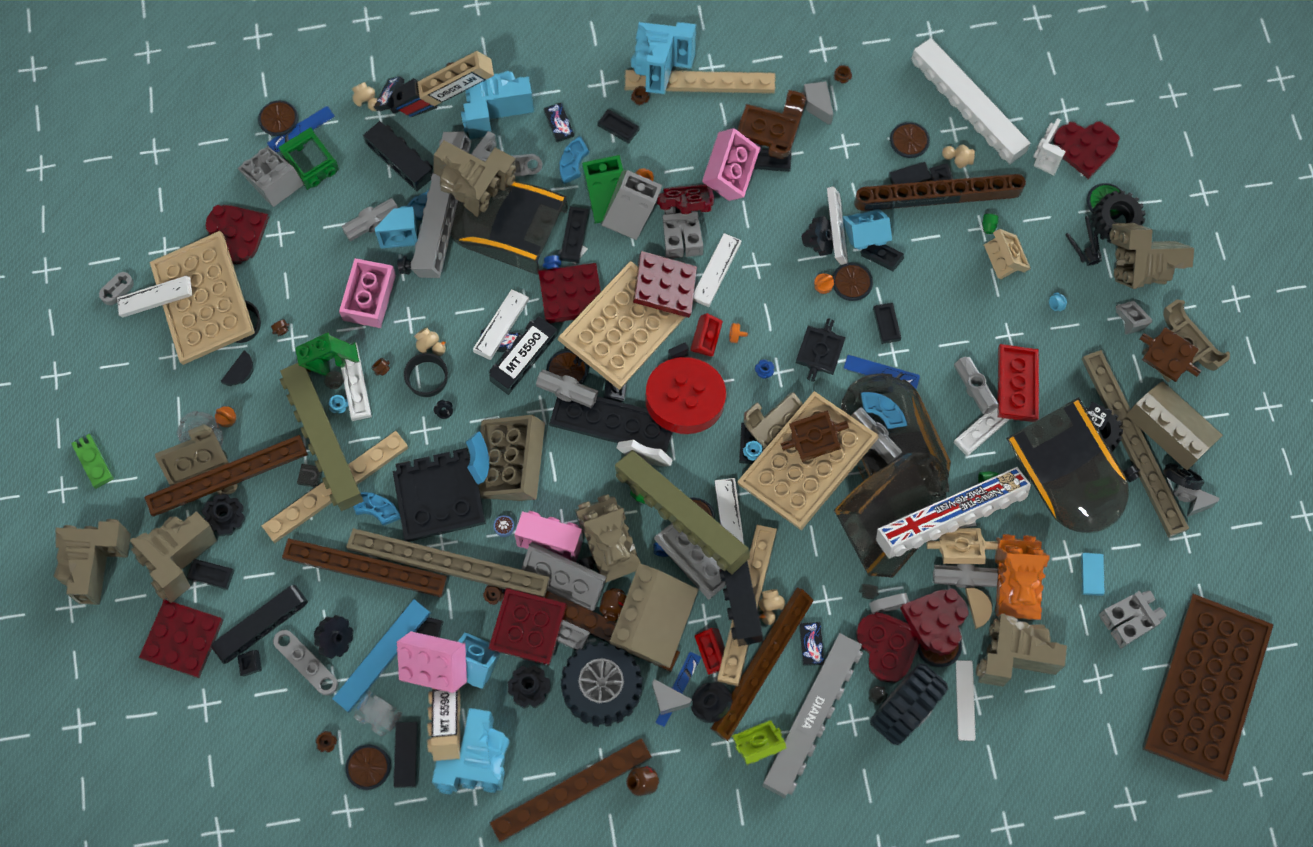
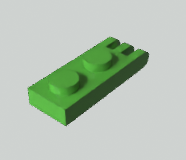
(92, 462)

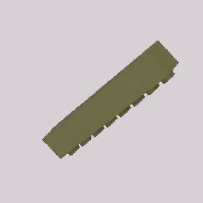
(322, 437)
(682, 512)

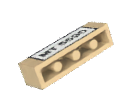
(455, 78)
(444, 724)

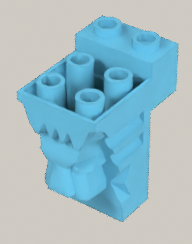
(660, 49)
(493, 99)
(480, 757)

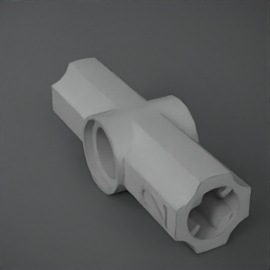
(368, 219)
(566, 388)
(980, 394)
(884, 445)
(965, 576)

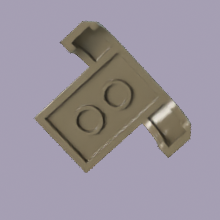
(1182, 326)
(767, 427)
(193, 457)

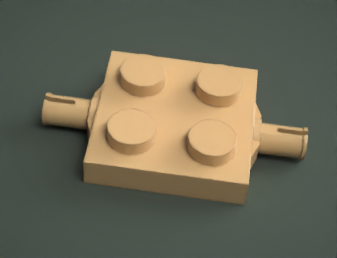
(963, 546)

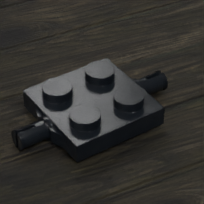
(820, 350)

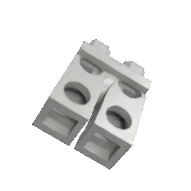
(681, 225)
(1140, 616)

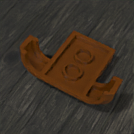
(774, 128)

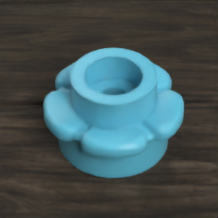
(1057, 302)
(333, 404)
(752, 445)

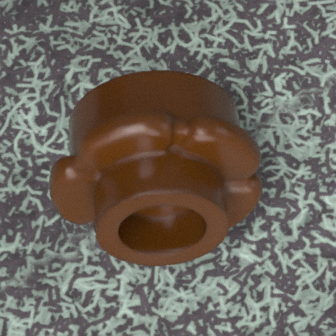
(845, 70)
(640, 91)
(280, 327)
(381, 367)
(493, 599)
(332, 741)

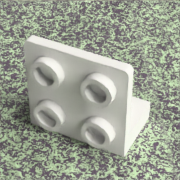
(1047, 155)

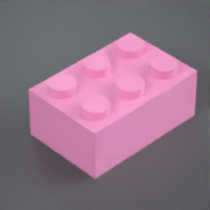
(731, 164)
(367, 293)
(549, 534)
(432, 662)

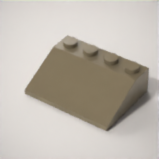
(1174, 425)
(514, 457)
(654, 616)

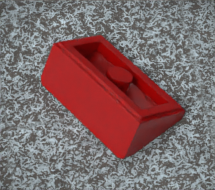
(706, 335)
(711, 649)

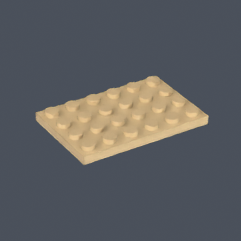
(216, 309)
(616, 333)
(799, 487)

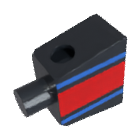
(407, 100)

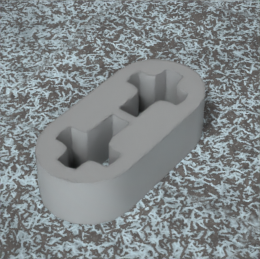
(116, 288)
(888, 603)

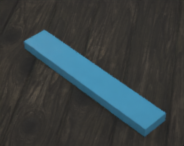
(380, 656)

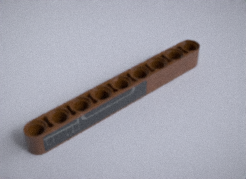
(947, 187)

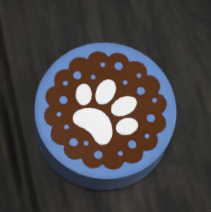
(504, 526)

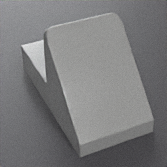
(485, 146)
(1134, 317)
(1199, 499)

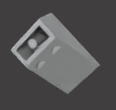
(271, 176)
(631, 204)

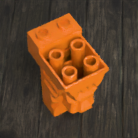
(1020, 576)

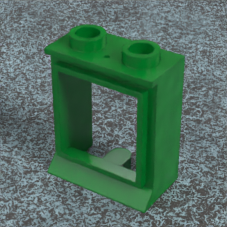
(317, 174)
(317, 352)

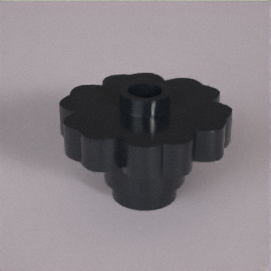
(819, 236)
(226, 524)
(333, 636)
(534, 696)

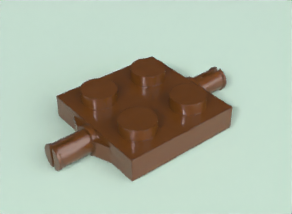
(1170, 354)
(814, 436)

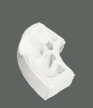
(652, 456)

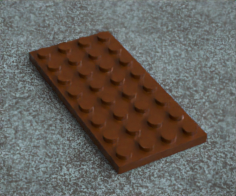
(1208, 687)

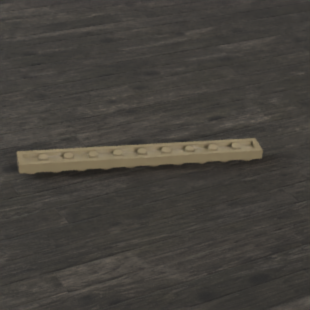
(1136, 445)
(448, 563)

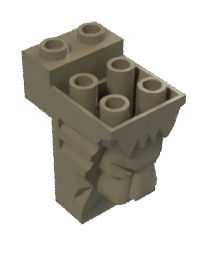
(471, 178)
(1146, 261)
(608, 537)
(170, 550)
(84, 556)
(1019, 647)

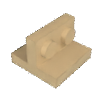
(1006, 254)

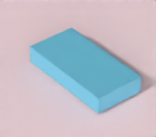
(1092, 574)

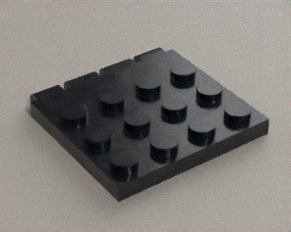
(437, 495)

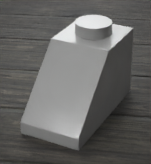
(818, 101)

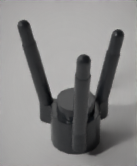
(1092, 254)

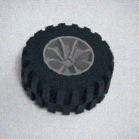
(601, 684)
(909, 704)

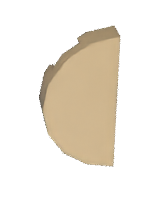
(979, 606)

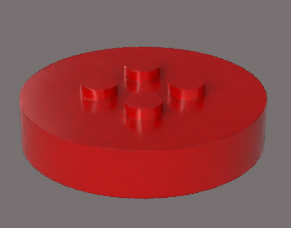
(685, 395)

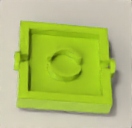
(759, 742)

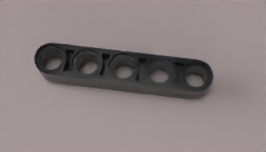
(259, 624)

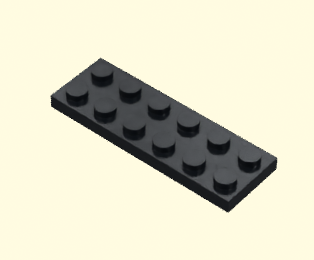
(610, 422)

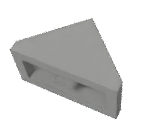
(668, 698)

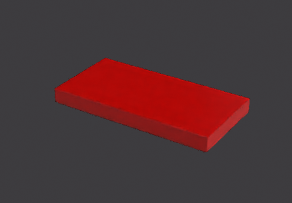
(1018, 383)

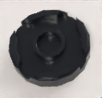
(1182, 477)
(711, 702)

